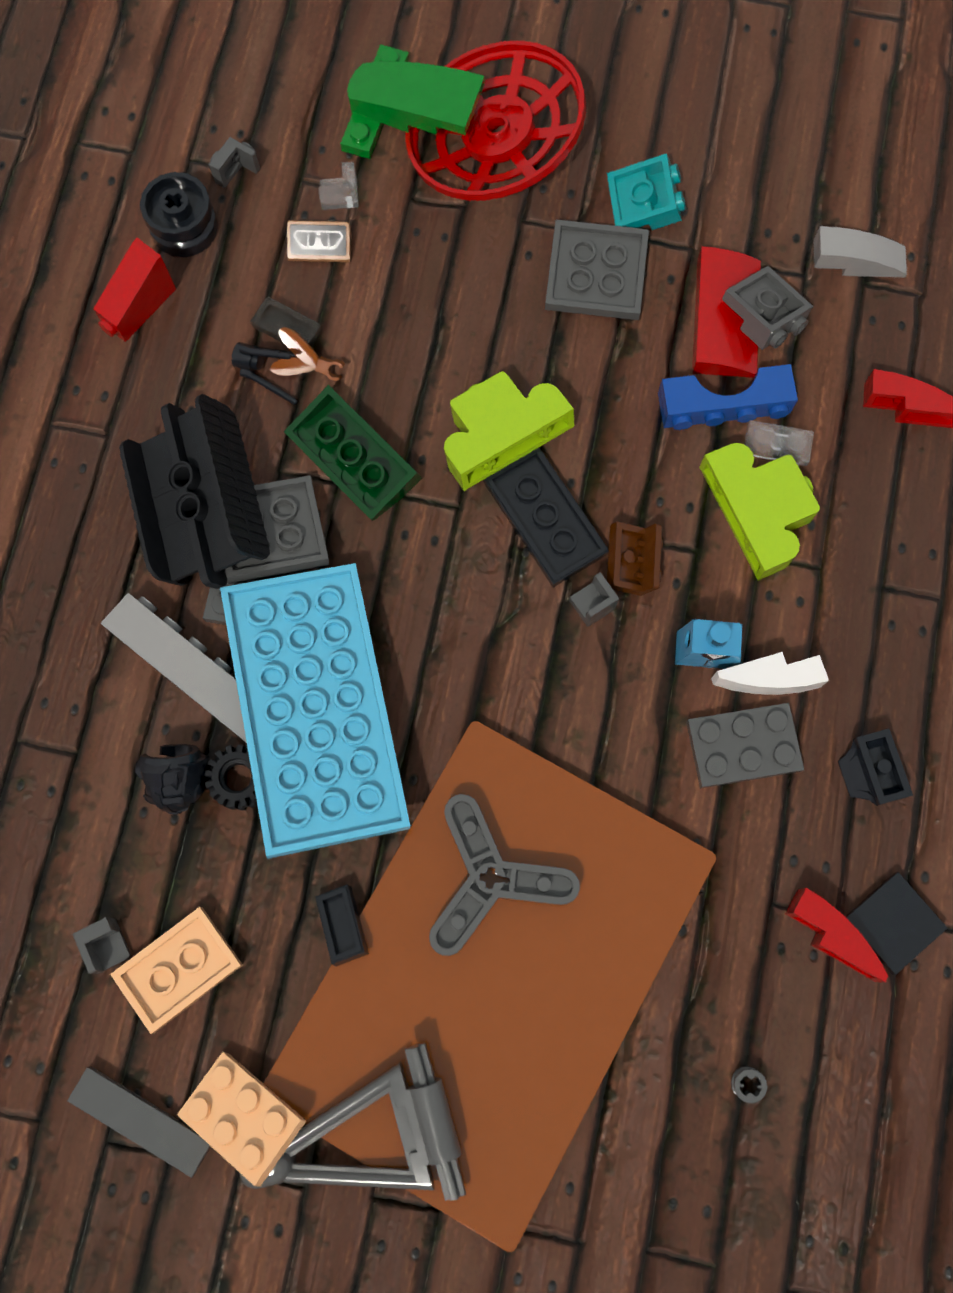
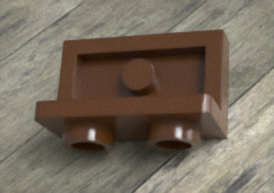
(634, 558)

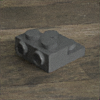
(768, 308)

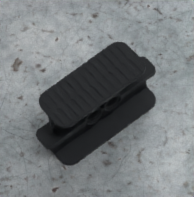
(194, 495)

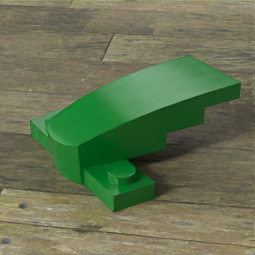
(406, 96)

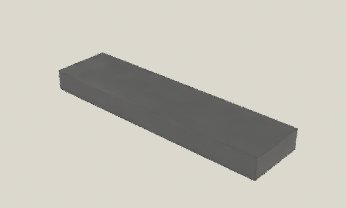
(139, 1121)

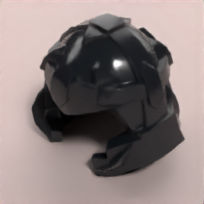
(175, 779)

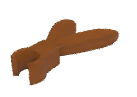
(305, 358)

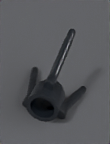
(251, 358)

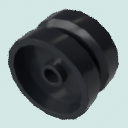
(179, 214)

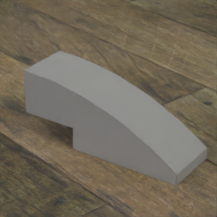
(859, 253)

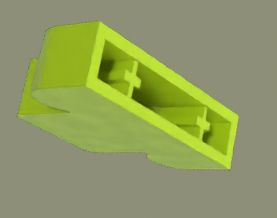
(502, 426)
(761, 504)

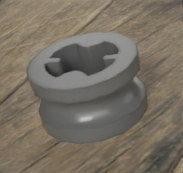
(751, 1073)

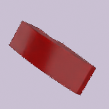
(910, 398)
(836, 934)

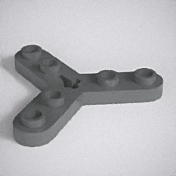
(473, 899)

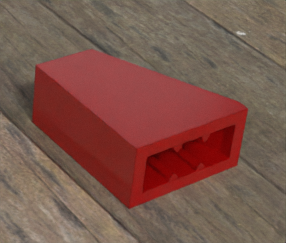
(134, 291)

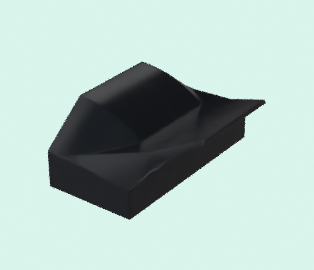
(875, 769)

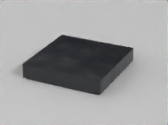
(896, 923)

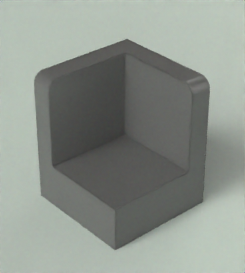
(594, 600)
(102, 945)

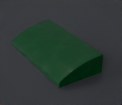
(352, 454)

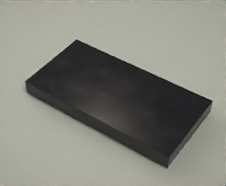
(546, 517)

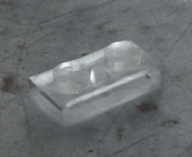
(776, 441)

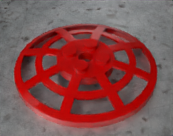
(516, 118)

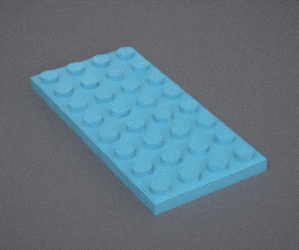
(313, 711)

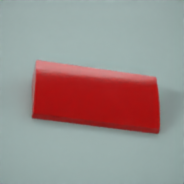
(718, 341)

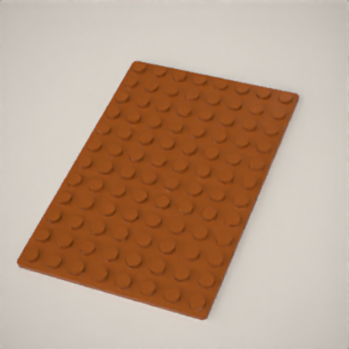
(529, 1002)

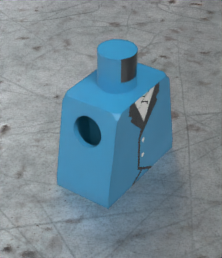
(711, 644)

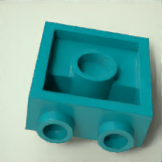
(646, 194)

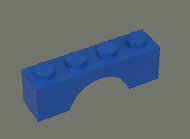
(688, 403)

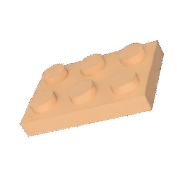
(176, 970)
(241, 1119)

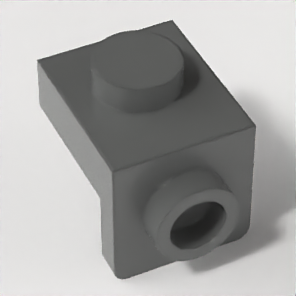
(229, 160)

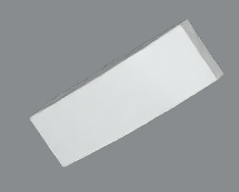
(773, 676)

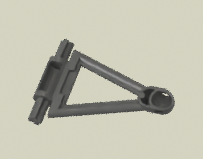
(423, 1126)

